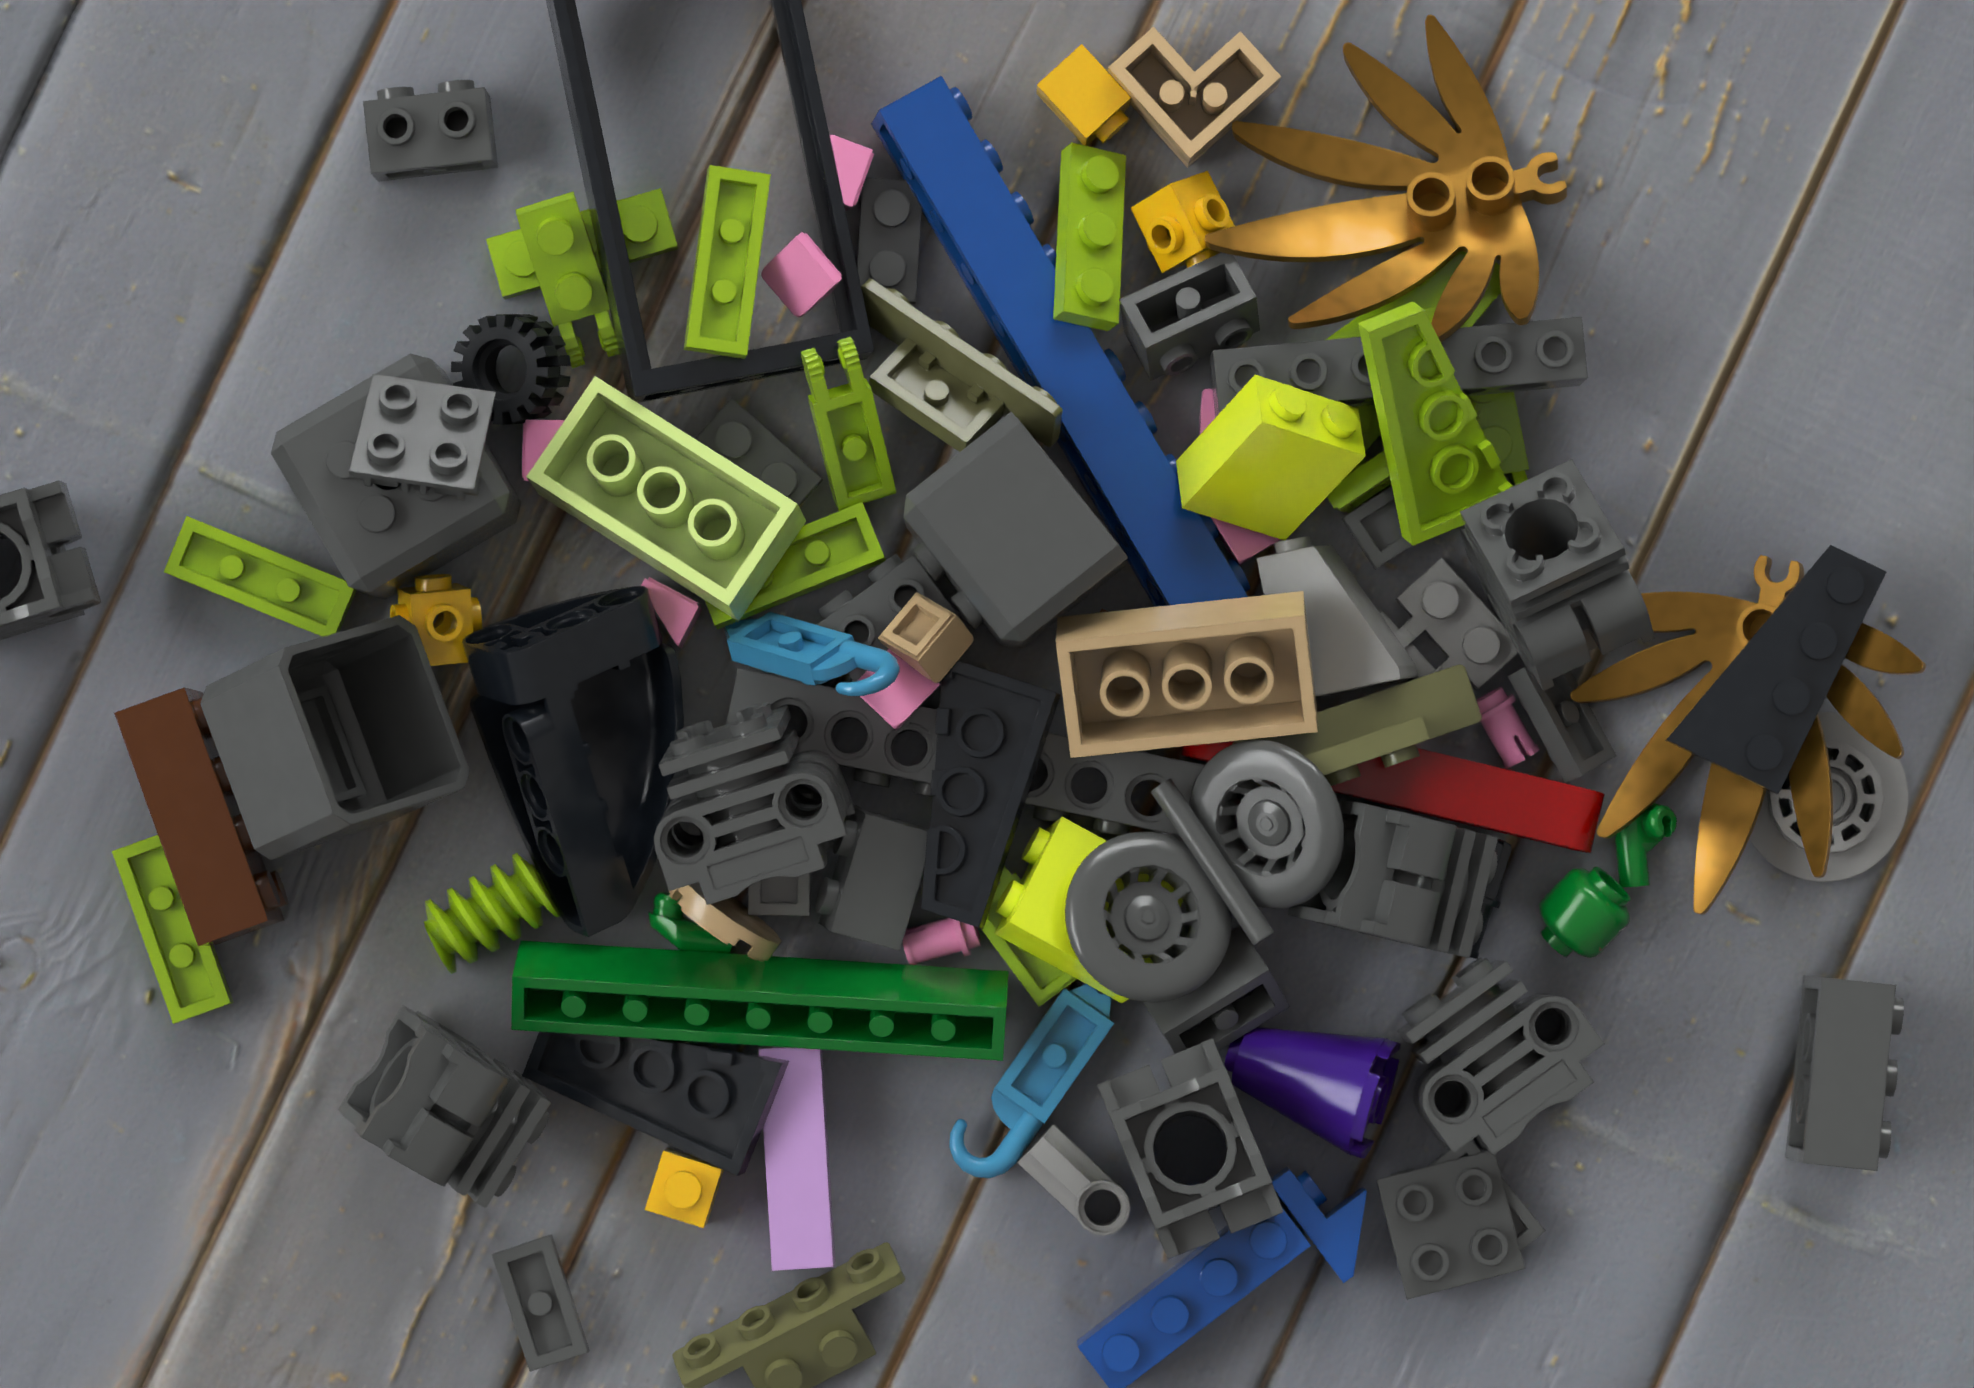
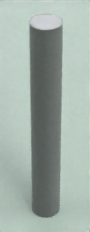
(1212, 861)

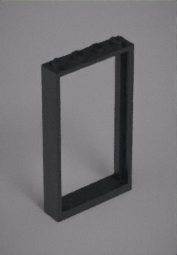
(719, 371)

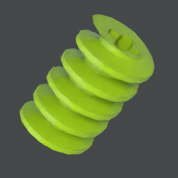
(487, 912)

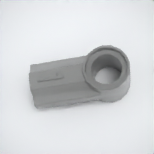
(1072, 1177)

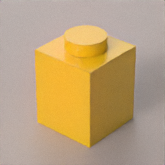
(1085, 97)
(684, 1188)

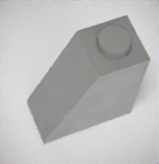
(1346, 632)

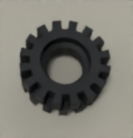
(541, 362)

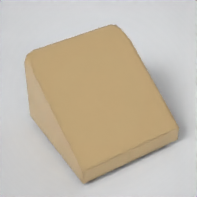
(927, 637)

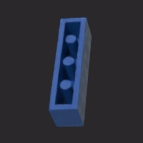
(1189, 1298)

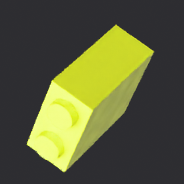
(1270, 457)
(1036, 906)

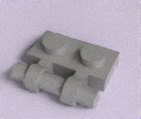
(1455, 622)

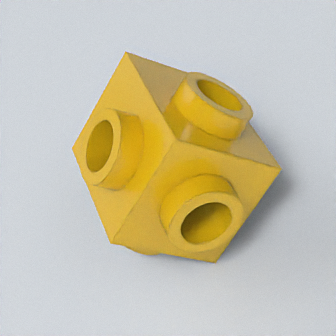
(1179, 219)
(456, 611)

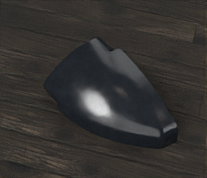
(575, 727)

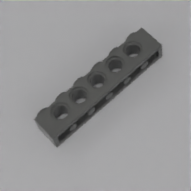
(1484, 361)

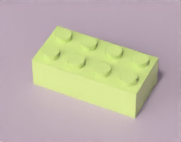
(666, 498)

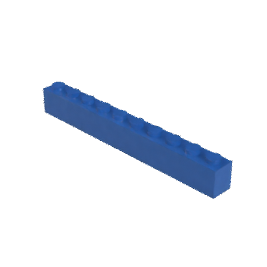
(1014, 286)

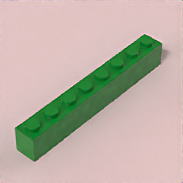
(759, 1002)

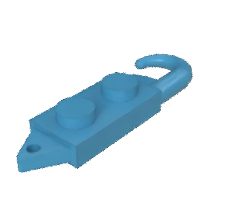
(809, 653)
(1039, 1077)

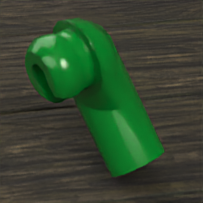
(1639, 839)
(682, 933)

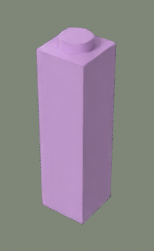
(799, 1164)

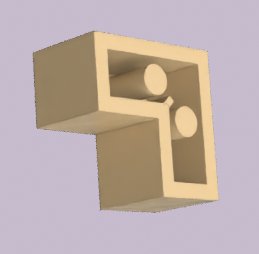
(1188, 106)

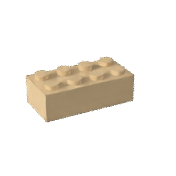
(1186, 674)

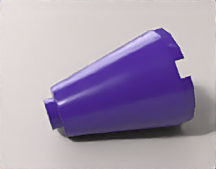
(1318, 1080)

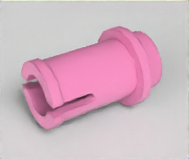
(1505, 727)
(939, 940)

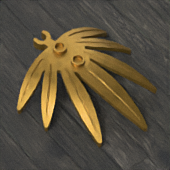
(1452, 206)
(1729, 800)

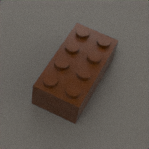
(199, 819)

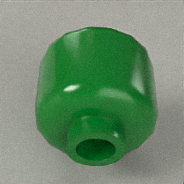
(1584, 912)

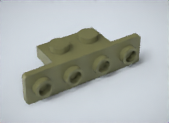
(946, 380)
(1387, 724)
(800, 1334)

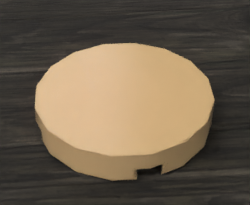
(728, 921)

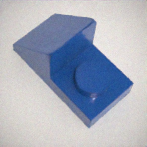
(1333, 1233)

